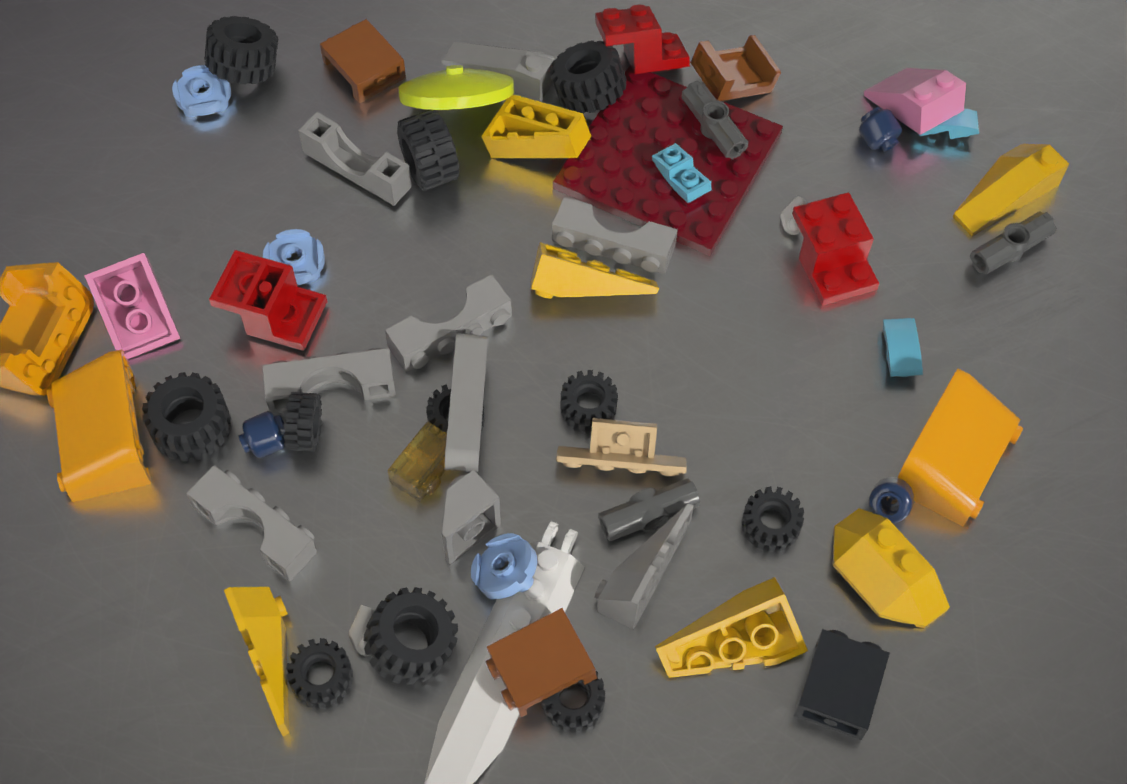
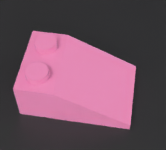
(920, 97)
(133, 306)

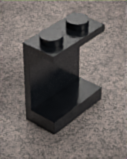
(842, 684)

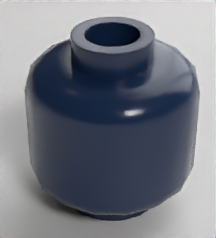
(880, 129)
(263, 434)
(893, 510)

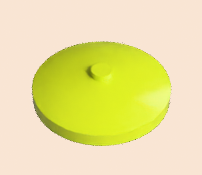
(456, 89)

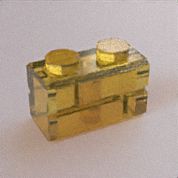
(420, 463)

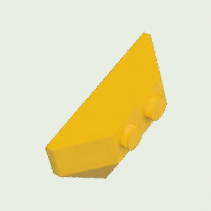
(887, 570)

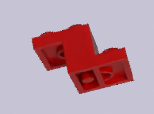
(642, 39)
(835, 248)
(268, 300)

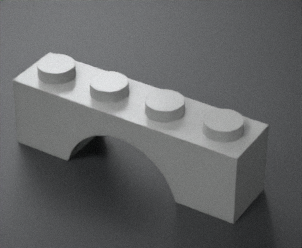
(329, 145)
(645, 248)
(418, 341)
(365, 371)
(223, 499)

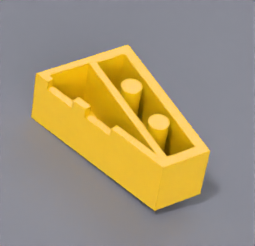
(535, 131)

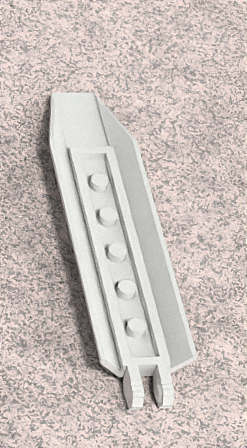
(476, 716)

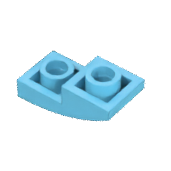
(959, 126)
(680, 173)
(902, 347)

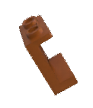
(364, 60)
(736, 70)
(539, 661)

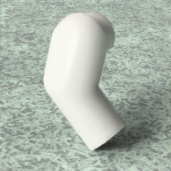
(788, 221)
(359, 627)

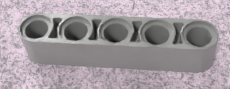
(466, 403)

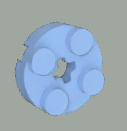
(201, 104)
(307, 248)
(515, 577)

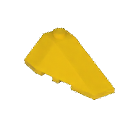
(1011, 184)
(565, 275)
(740, 632)
(264, 633)

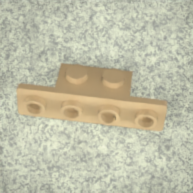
(622, 446)

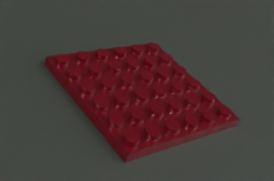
(622, 179)

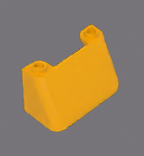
(40, 324)
(98, 429)
(959, 449)

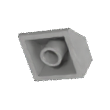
(469, 515)

